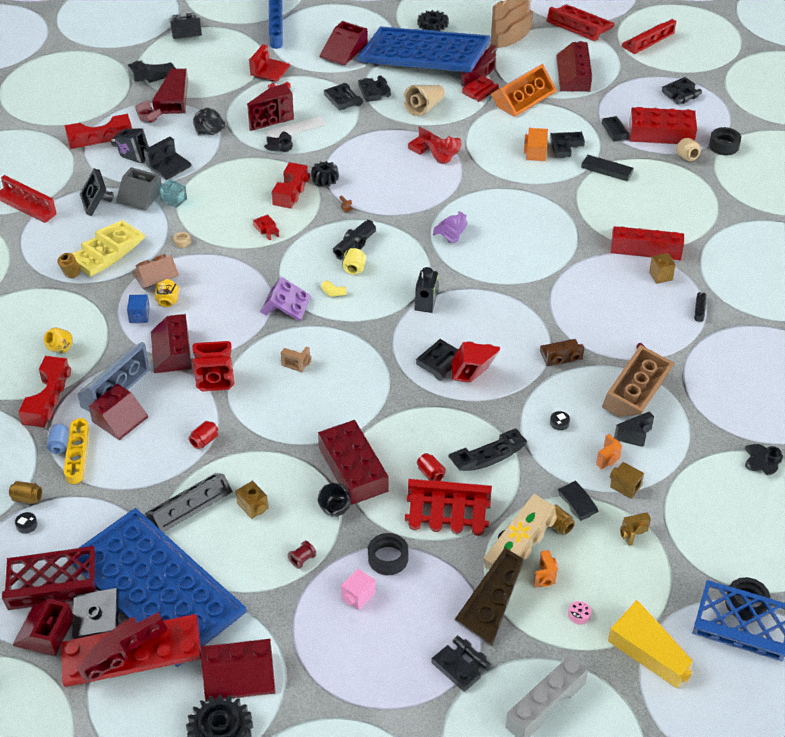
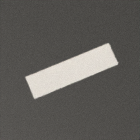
(297, 127)

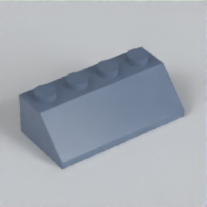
(124, 371)

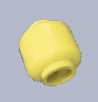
(354, 261)

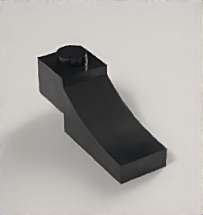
(140, 71)

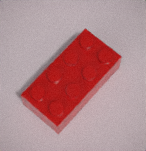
(662, 125)

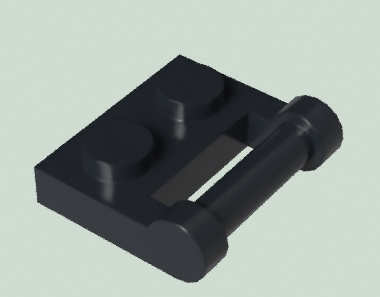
(339, 99)
(436, 356)

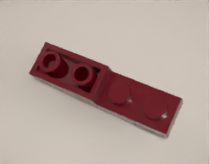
(483, 67)
(112, 648)

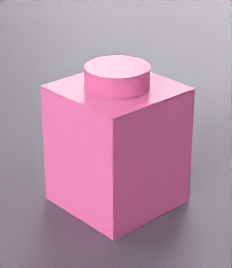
(358, 589)

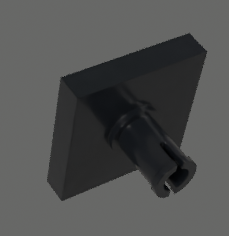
(94, 192)

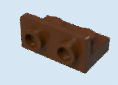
(562, 352)

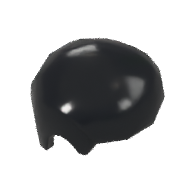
(334, 499)

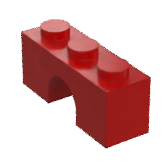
(287, 193)

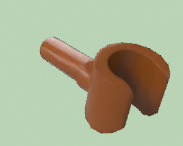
(346, 205)

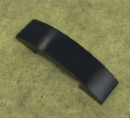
(489, 454)

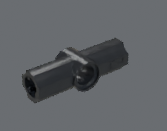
(355, 238)

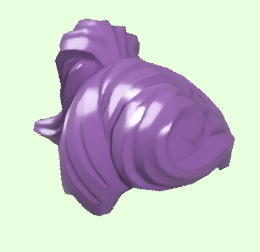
(451, 227)

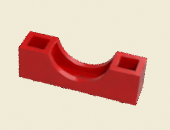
(81, 135)
(38, 408)

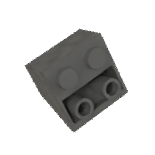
(139, 188)

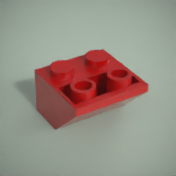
(472, 360)

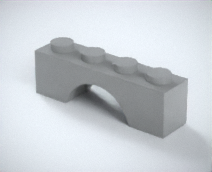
(531, 710)

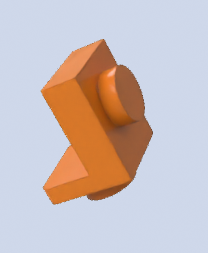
(610, 452)
(548, 571)

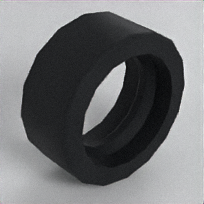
(724, 148)
(388, 540)
(749, 585)

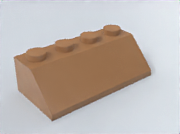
(637, 383)

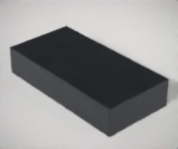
(615, 128)

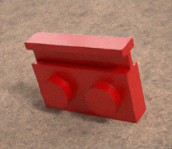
(480, 88)

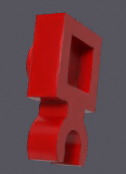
(266, 225)

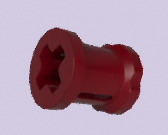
(302, 554)

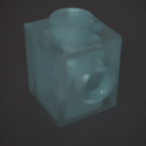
(173, 193)

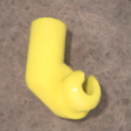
(331, 290)

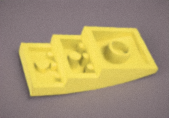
(107, 247)

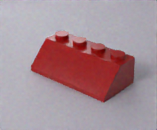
(646, 242)

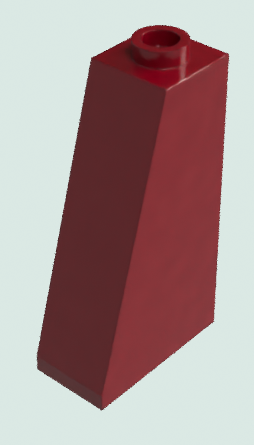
(172, 93)

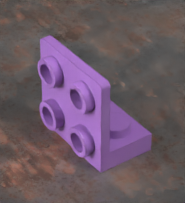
(287, 298)

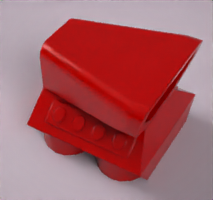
(213, 366)

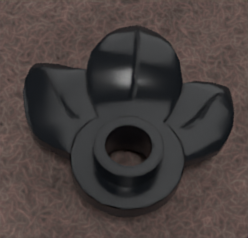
(282, 143)
(763, 458)

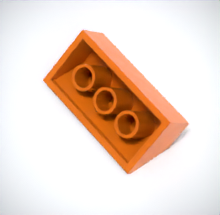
(524, 91)

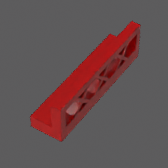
(650, 37)
(25, 201)

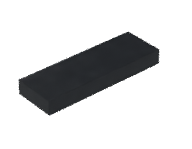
(607, 167)

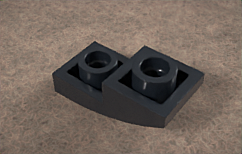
(578, 500)

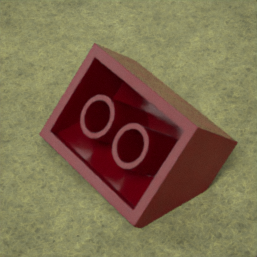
(171, 345)
(238, 669)

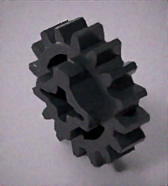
(433, 21)

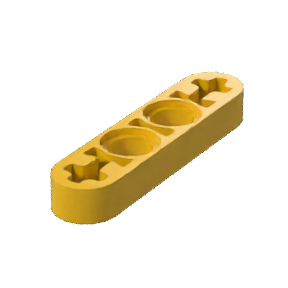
(76, 450)

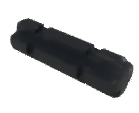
(700, 306)

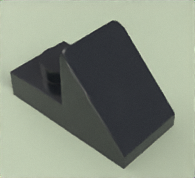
(635, 429)

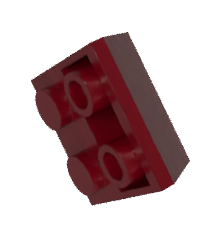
(45, 627)

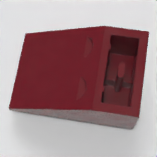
(344, 43)
(271, 107)

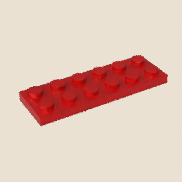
(174, 646)

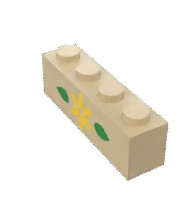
(524, 530)

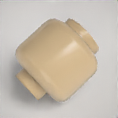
(688, 149)

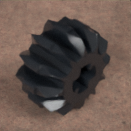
(324, 173)

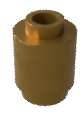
(69, 265)
(25, 492)
(564, 522)

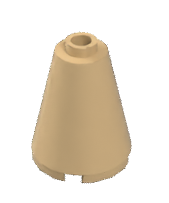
(422, 98)

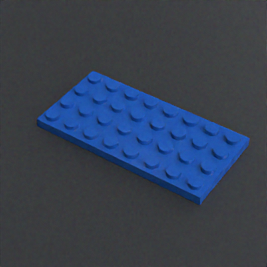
(425, 49)
(158, 577)

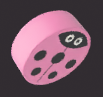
(579, 612)

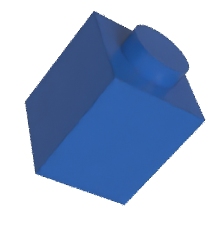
(138, 308)

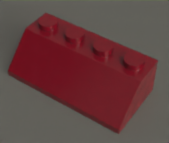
(574, 68)

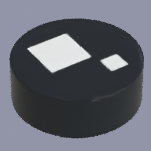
(559, 420)
(26, 522)

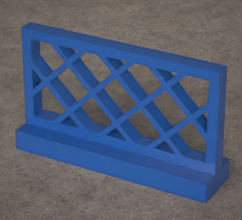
(734, 636)

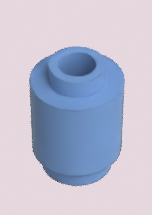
(58, 439)

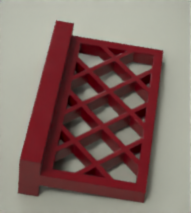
(32, 595)

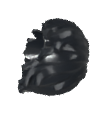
(208, 121)

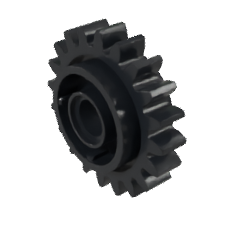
(232, 715)

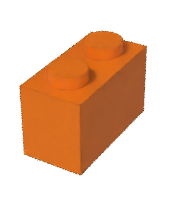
(536, 144)

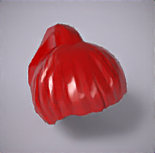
(444, 149)

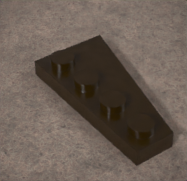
(489, 601)

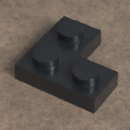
(564, 141)

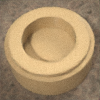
(181, 239)

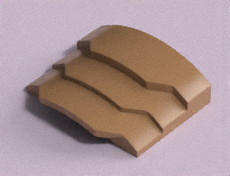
(510, 22)

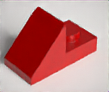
(418, 145)

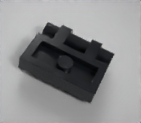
(679, 88)
(370, 89)
(456, 667)

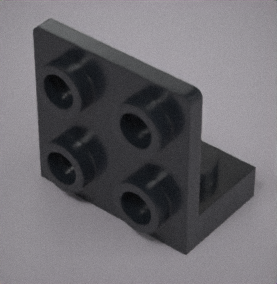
(164, 159)

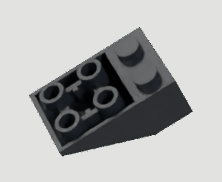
(185, 26)

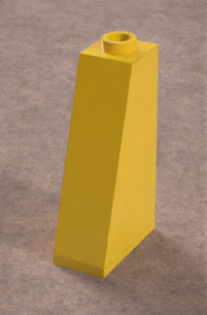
(649, 644)

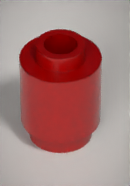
(203, 434)
(431, 467)

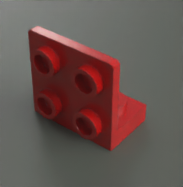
(266, 68)

